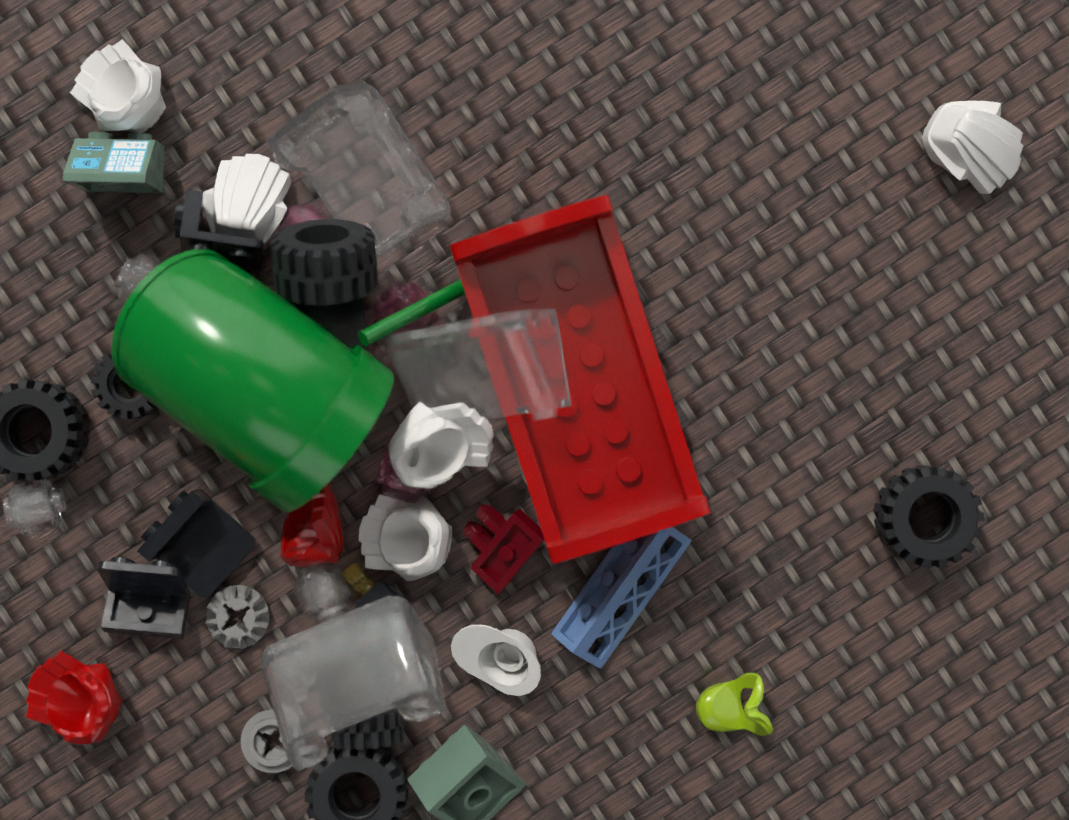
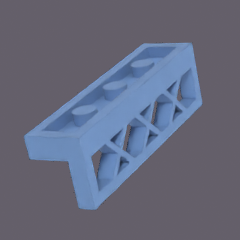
(614, 585)

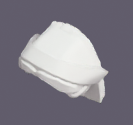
(120, 89)
(974, 143)
(247, 198)
(439, 443)
(405, 537)

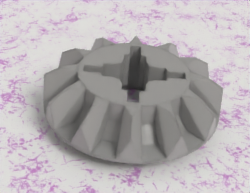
(255, 619)
(254, 744)

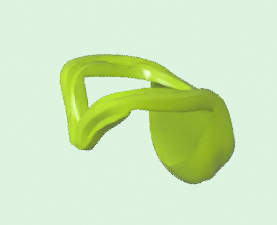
(722, 711)

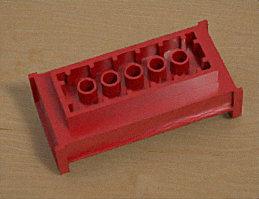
(618, 454)

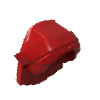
(313, 532)
(73, 698)

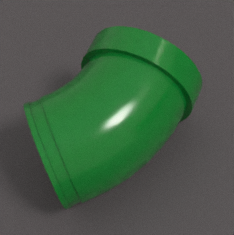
(248, 374)

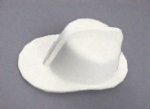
(498, 658)

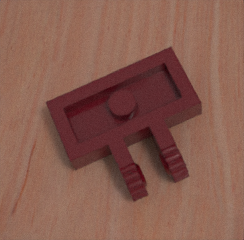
(509, 549)

